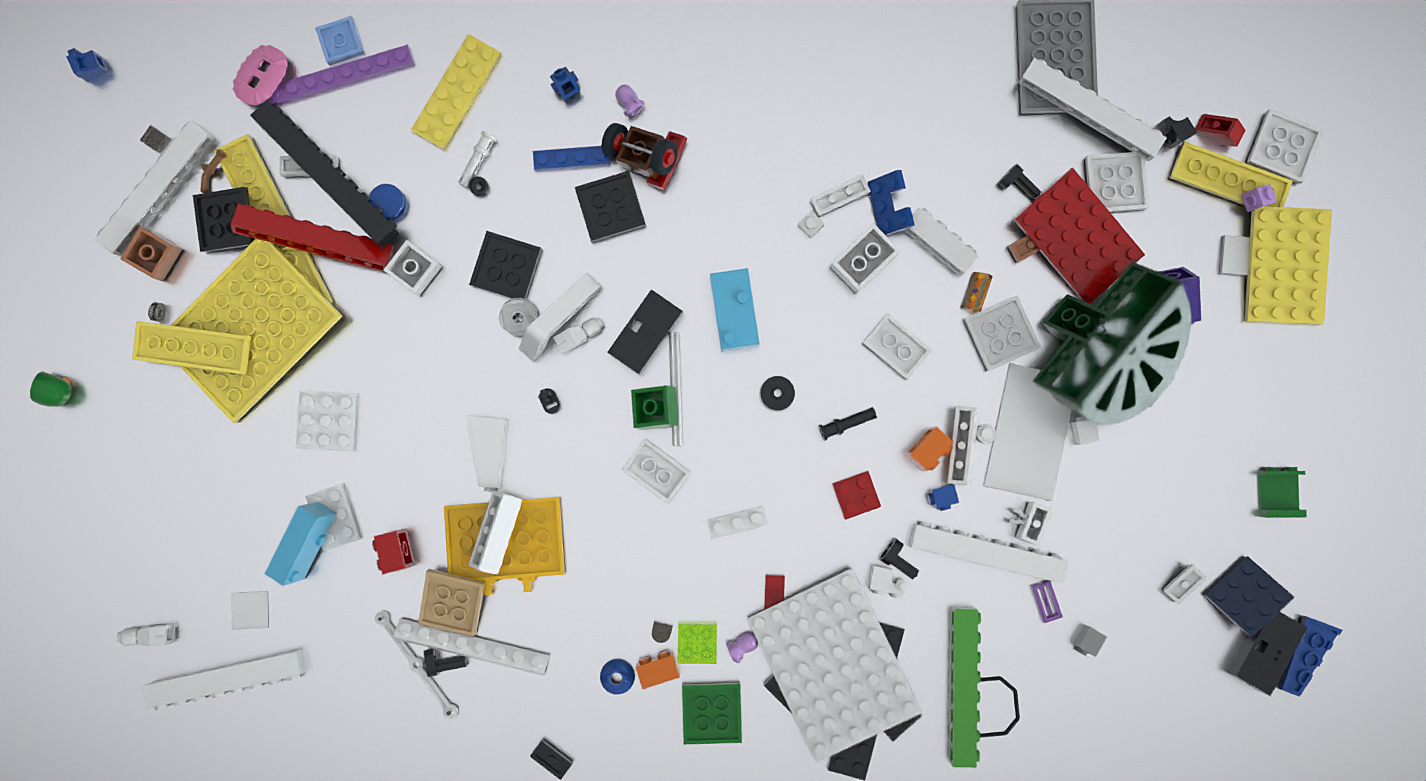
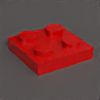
(856, 495)

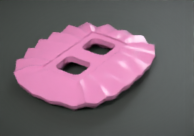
(268, 80)

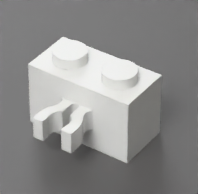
(1032, 523)

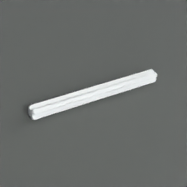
(675, 381)

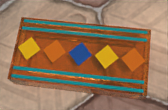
(977, 291)

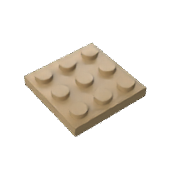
(451, 602)

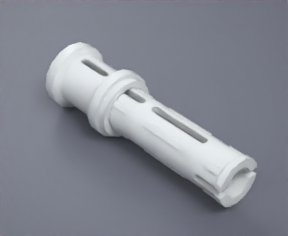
(481, 151)

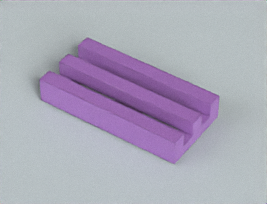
(1041, 585)

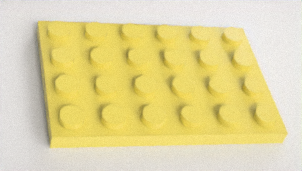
(1288, 265)

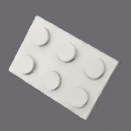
(897, 346)
(656, 471)
(344, 527)

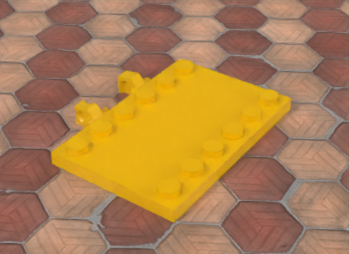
(532, 549)

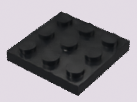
(610, 206)
(214, 218)
(505, 266)

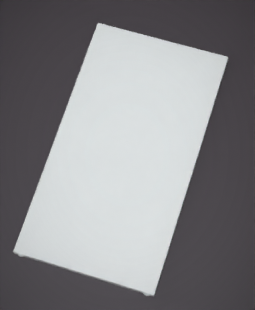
(1027, 437)

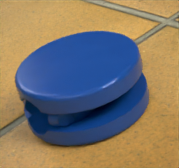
(389, 199)

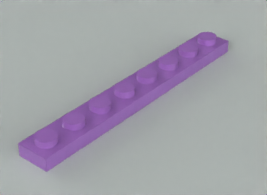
(342, 75)

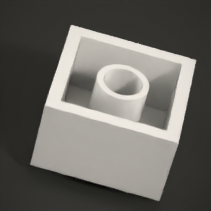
(412, 268)

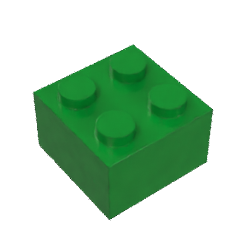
(654, 407)

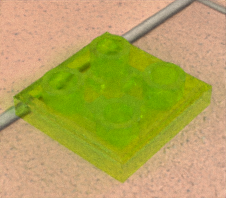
(697, 643)

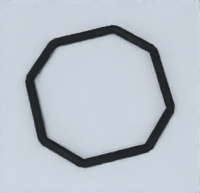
(1016, 707)

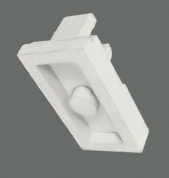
(1184, 583)

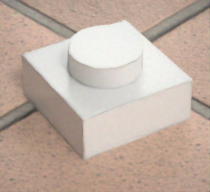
(811, 224)

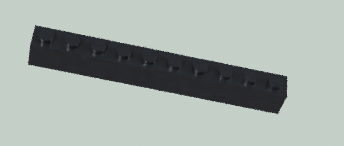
(330, 179)

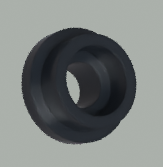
(484, 185)

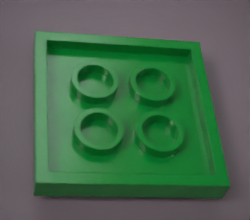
(711, 713)

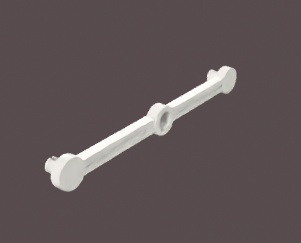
(450, 710)

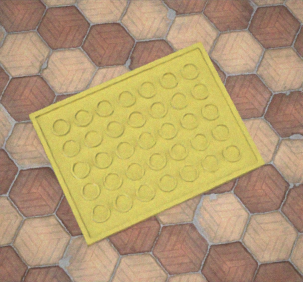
(274, 305)

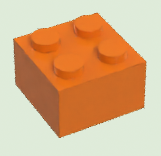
(929, 449)

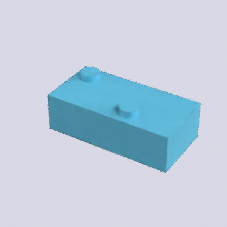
(734, 309)
(300, 543)

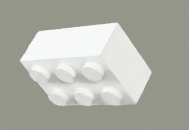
(864, 258)

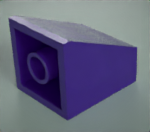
(1191, 288)

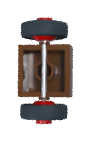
(639, 150)

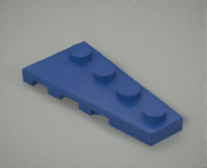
(1308, 655)

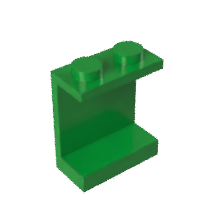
(1280, 493)

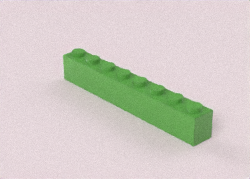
(964, 687)

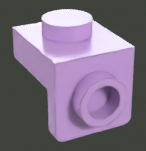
(1258, 197)

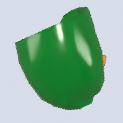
(50, 390)

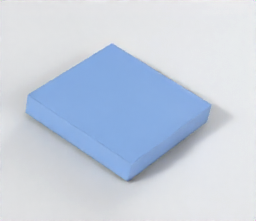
(339, 40)

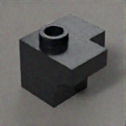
(1176, 131)

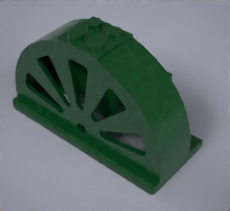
(1119, 350)

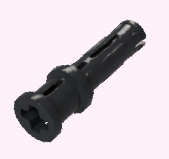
(839, 426)

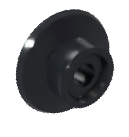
(777, 383)

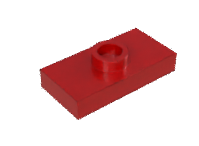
(774, 590)

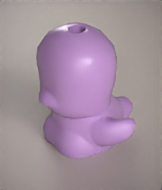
(629, 99)
(743, 644)

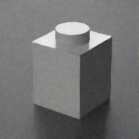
(1089, 641)

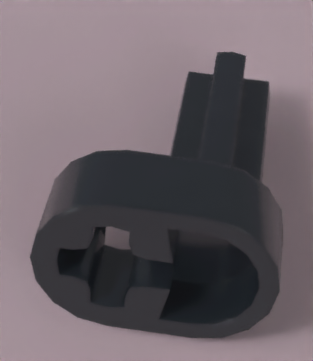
(1015, 174)
(547, 397)
(891, 556)
(433, 666)

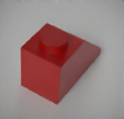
(1221, 129)

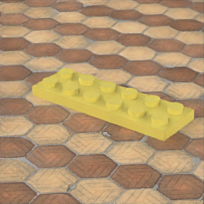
(456, 92)
(1225, 175)
(191, 347)

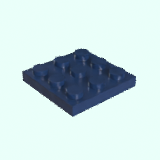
(1249, 596)

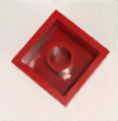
(393, 551)

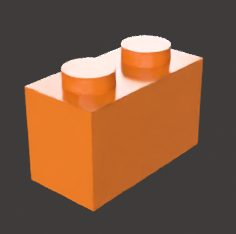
(657, 670)

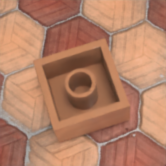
(151, 254)

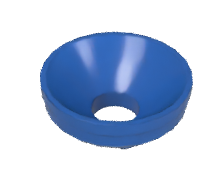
(624, 669)

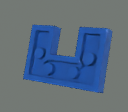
(887, 218)

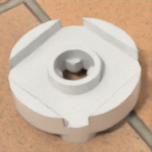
(510, 308)

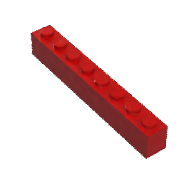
(310, 237)

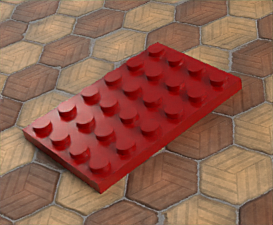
(1079, 236)

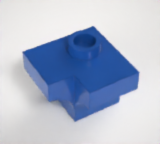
(86, 65)

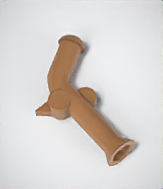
(209, 170)

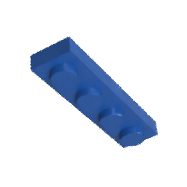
(569, 158)

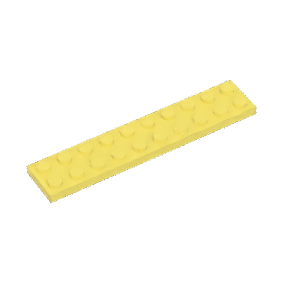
(246, 169)

